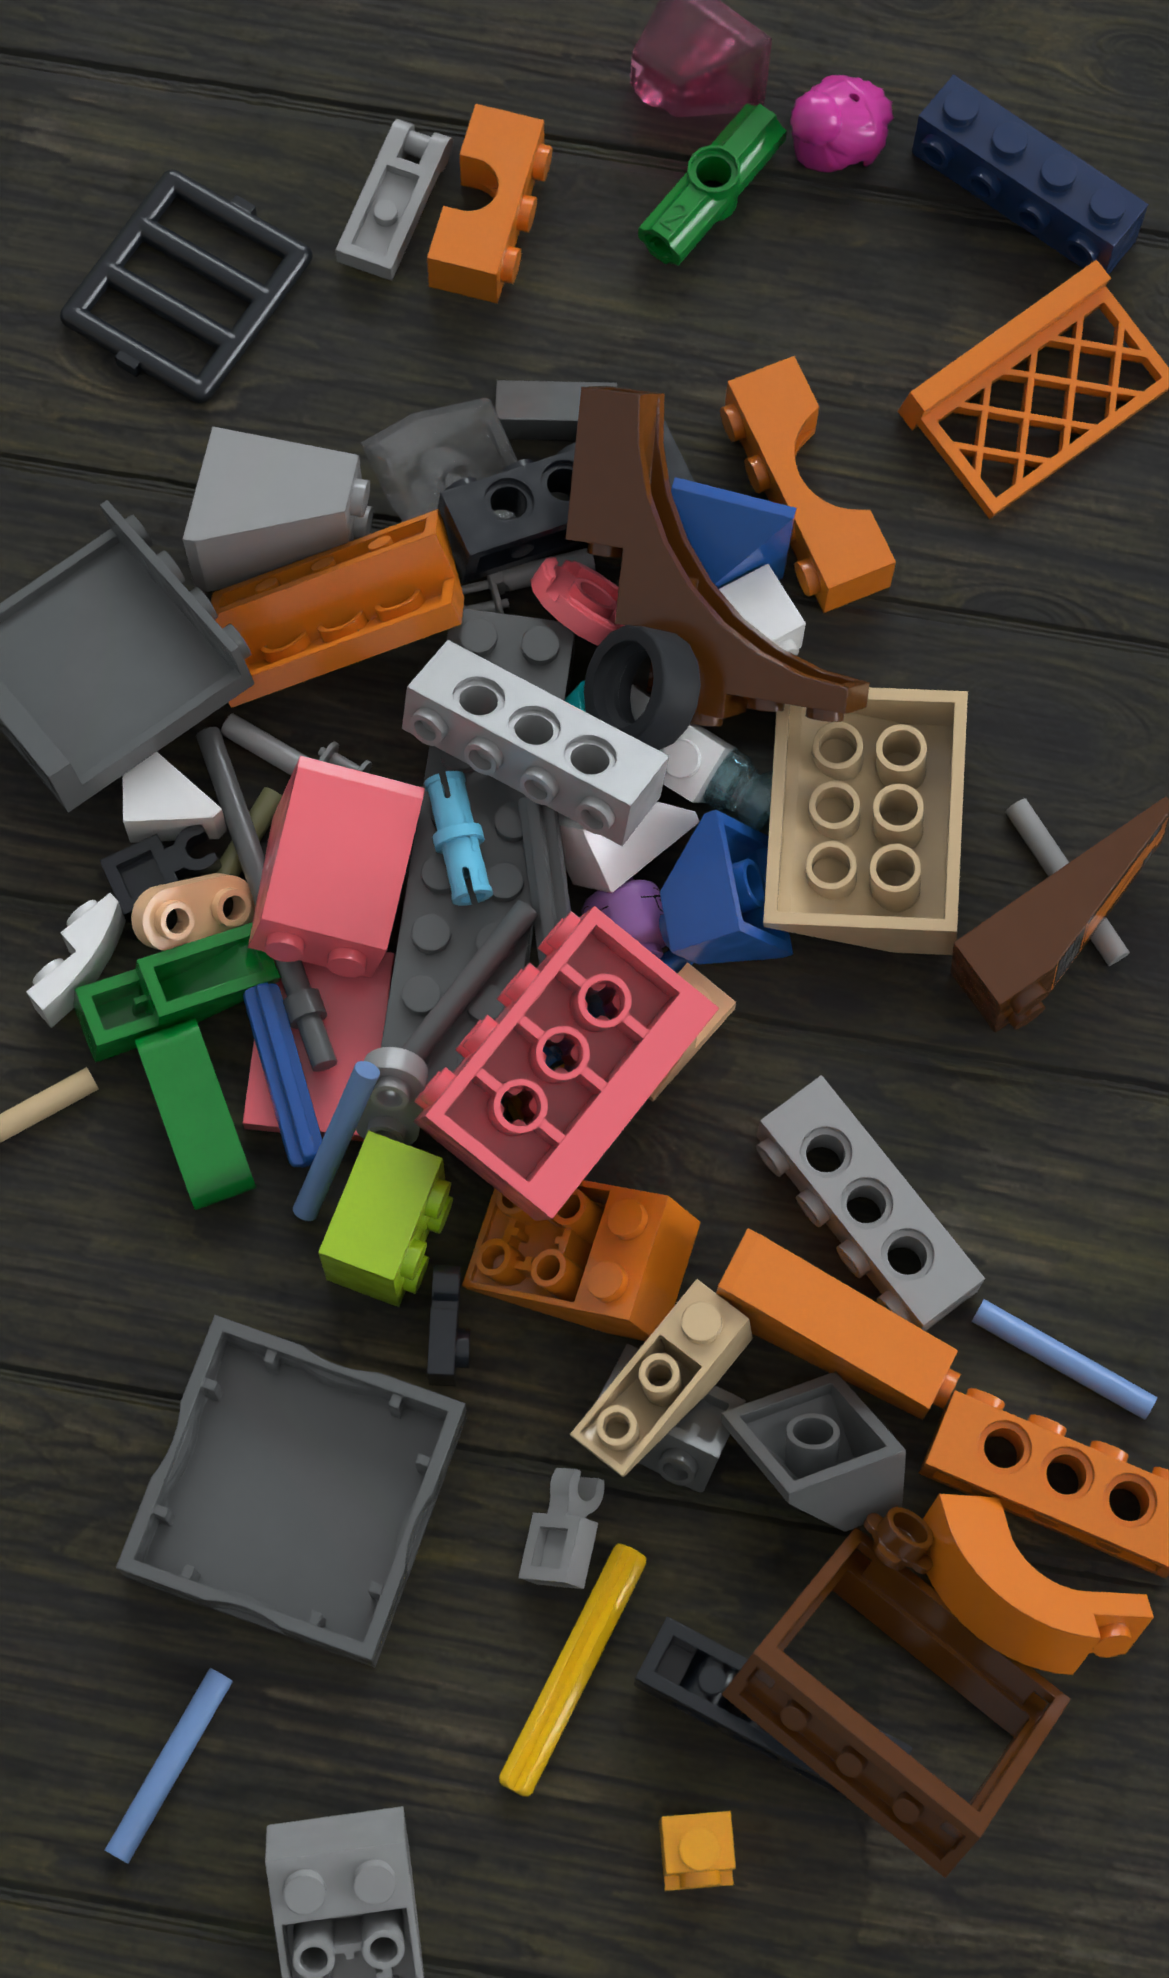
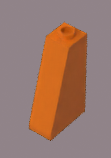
(837, 1327)

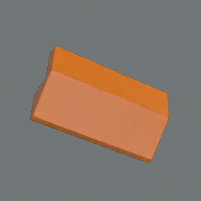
(344, 604)

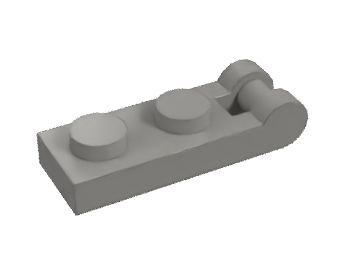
(393, 200)

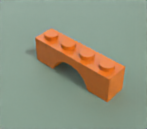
(836, 547)

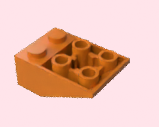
(601, 1262)

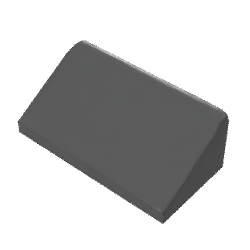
(540, 408)

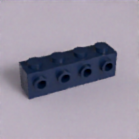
(1027, 176)

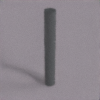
(471, 980)

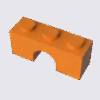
(477, 248)

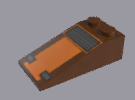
(1032, 942)

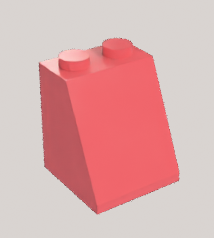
(335, 868)

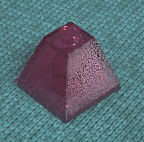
(700, 59)

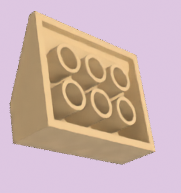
(869, 822)

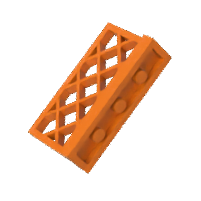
(1008, 348)

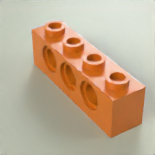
(959, 1461)

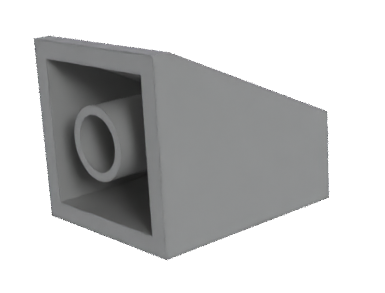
(270, 506)

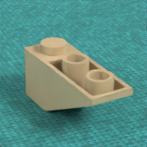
(665, 1378)

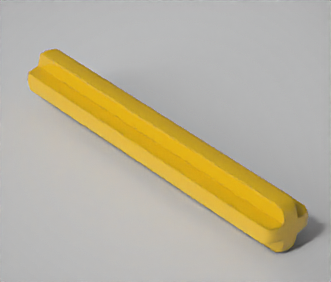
(572, 1670)

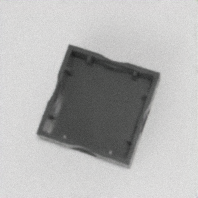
(294, 1491)

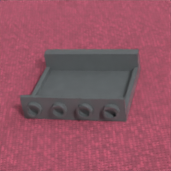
(110, 662)

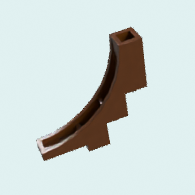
(627, 511)

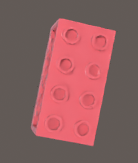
(607, 1070)

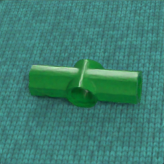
(694, 207)

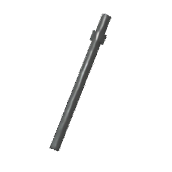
(303, 1003)

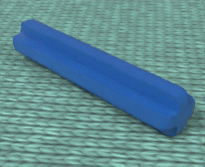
(283, 1073)

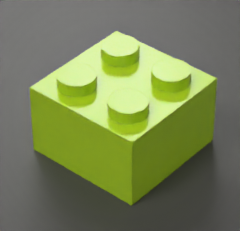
(384, 1220)

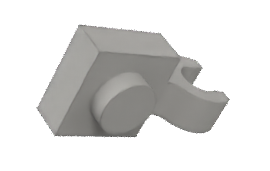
(563, 1539)

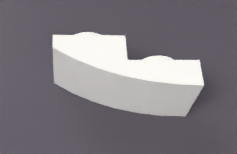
(91, 940)

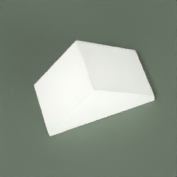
(165, 803)

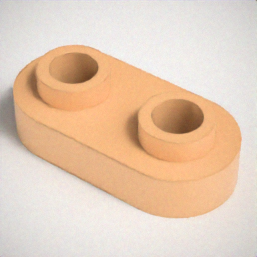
(197, 906)

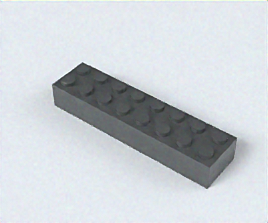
(434, 933)

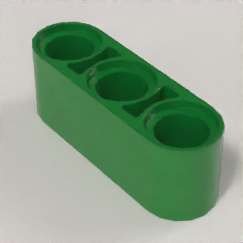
(195, 1113)

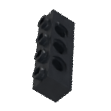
(489, 544)
(694, 1673)

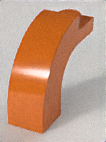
(1013, 1604)

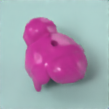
(834, 129)

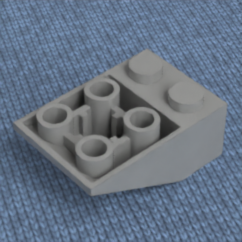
(344, 1896)

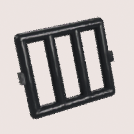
(144, 227)

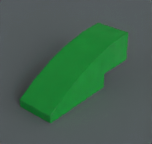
(170, 989)

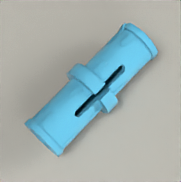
(458, 838)

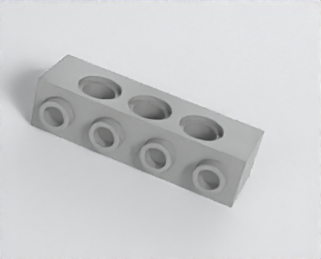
(534, 742)
(822, 1119)

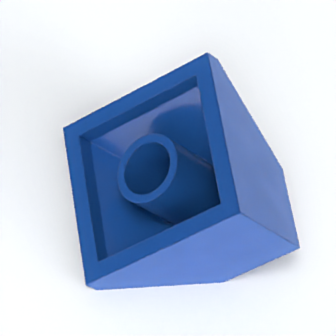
(733, 530)
(718, 896)

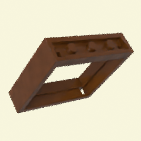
(859, 1756)

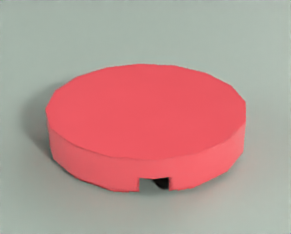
(577, 598)

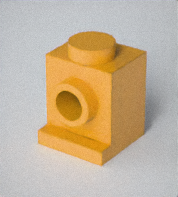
(697, 1850)

